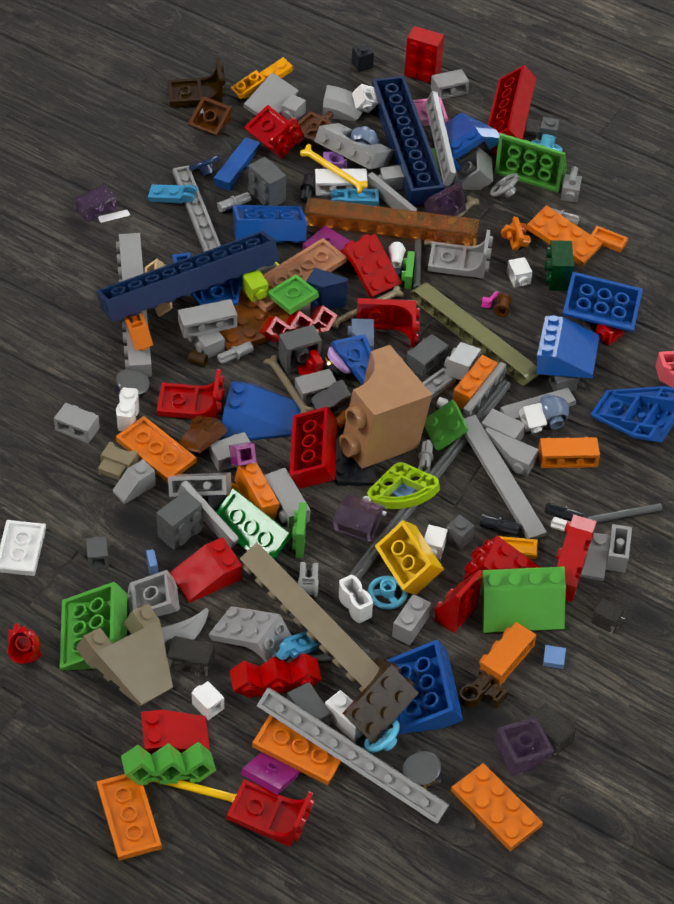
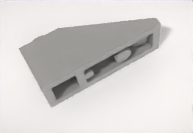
(515, 454)

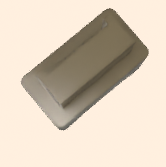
(116, 461)

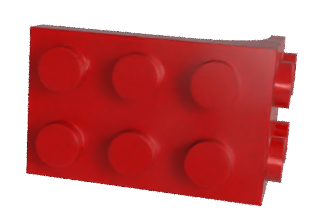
(275, 131)
(371, 265)
(392, 315)
(191, 400)
(497, 555)
(269, 813)

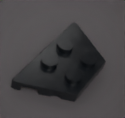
(349, 472)

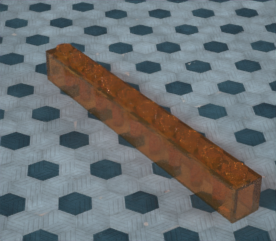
(392, 222)

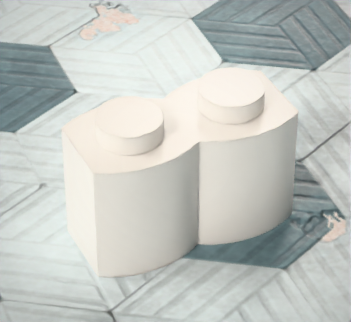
(127, 408)
(355, 598)

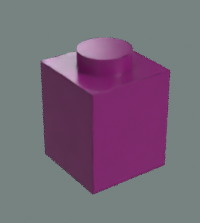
(242, 453)

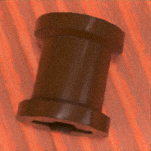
(502, 308)

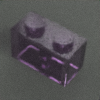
(95, 203)

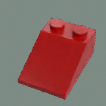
(207, 570)
(459, 603)
(175, 728)

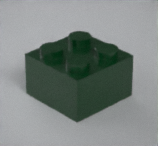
(559, 265)

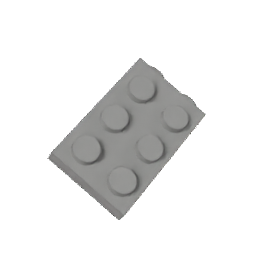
(461, 259)
(251, 629)

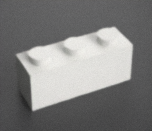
(327, 181)

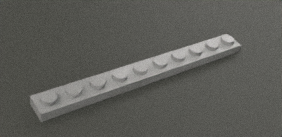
(353, 755)

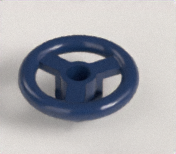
(205, 166)

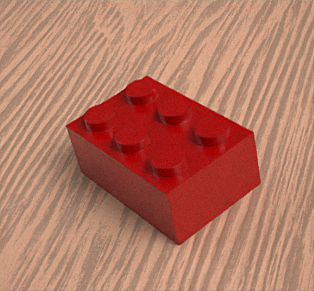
(423, 54)

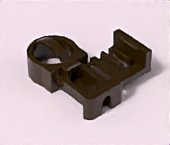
(482, 685)

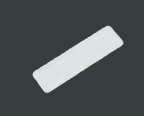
(112, 216)

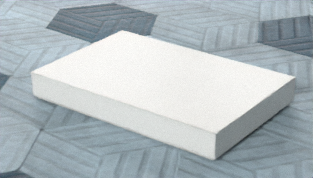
(21, 547)

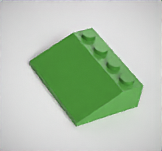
(532, 162)
(523, 596)
(86, 612)

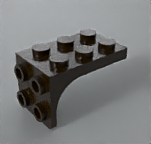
(190, 91)
(381, 701)

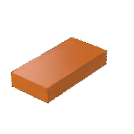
(610, 239)

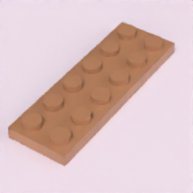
(318, 255)

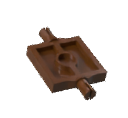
(310, 124)

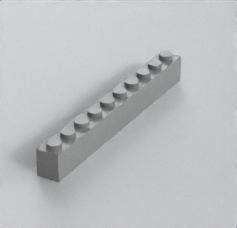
(131, 266)

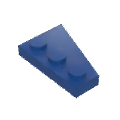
(355, 353)

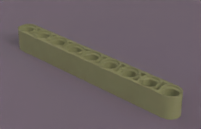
(474, 333)

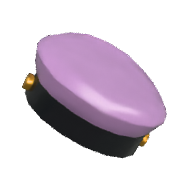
(336, 363)

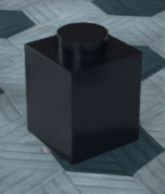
(362, 57)

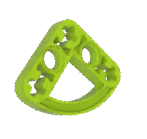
(381, 493)

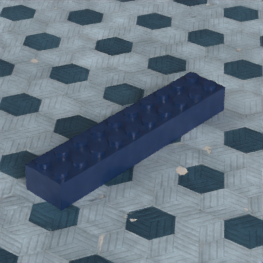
(407, 139)
(187, 276)

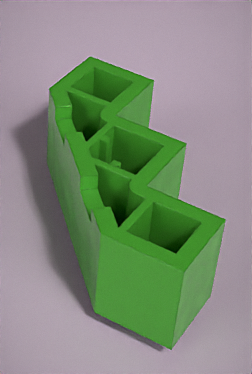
(168, 764)

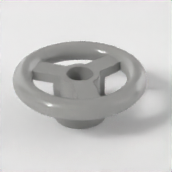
(506, 186)

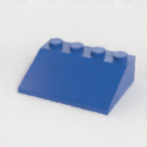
(279, 222)
(602, 302)
(566, 349)
(437, 696)

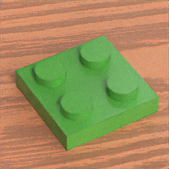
(293, 294)
(445, 425)
(299, 530)

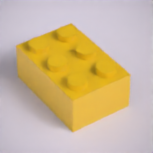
(409, 557)

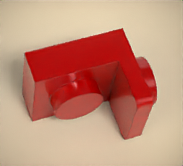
(608, 334)
(313, 364)

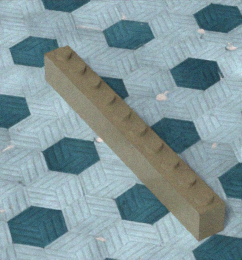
(311, 615)

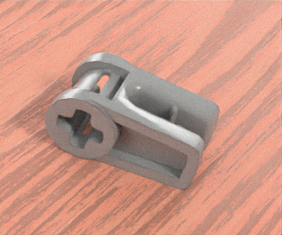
(310, 584)

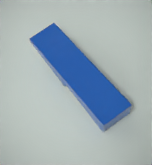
(236, 163)

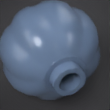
(364, 135)
(555, 411)

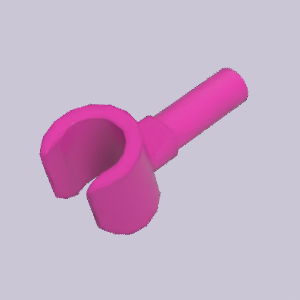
(487, 302)

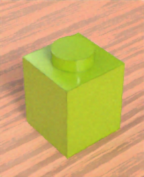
(255, 285)

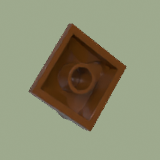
(210, 116)
(202, 433)

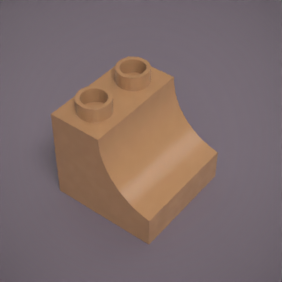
(385, 411)

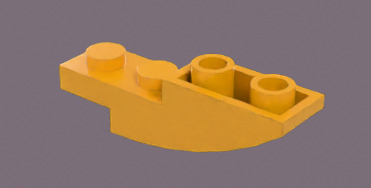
(251, 83)

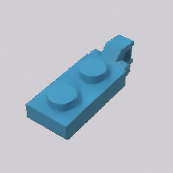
(296, 645)

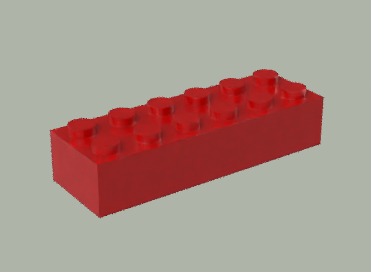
(512, 103)

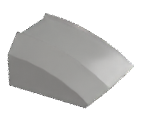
(340, 103)
(156, 590)

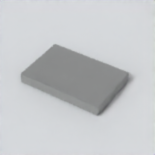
(271, 92)

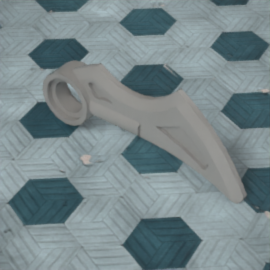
(186, 629)

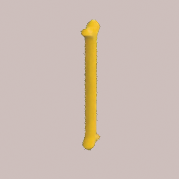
(360, 185)
(211, 792)

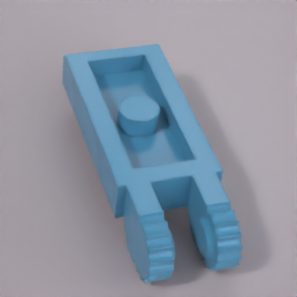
(172, 193)
(367, 197)

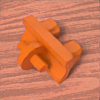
(516, 234)

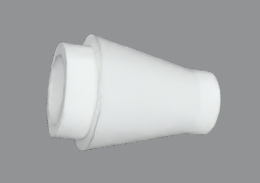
(396, 253)

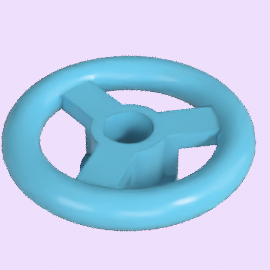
(548, 141)
(387, 590)
(385, 741)

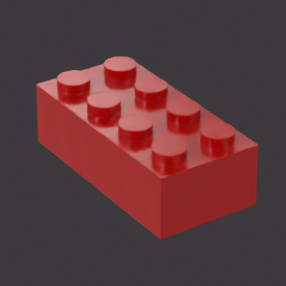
(313, 447)

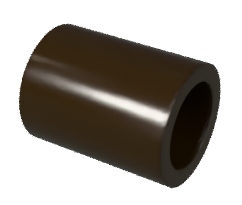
(198, 358)

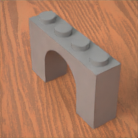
(336, 139)

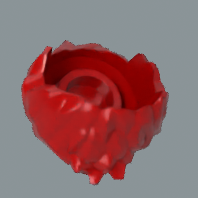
(23, 645)

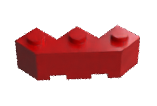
(321, 318)
(574, 551)
(274, 674)

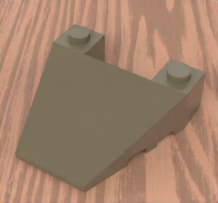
(135, 662)

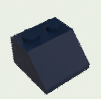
(330, 287)

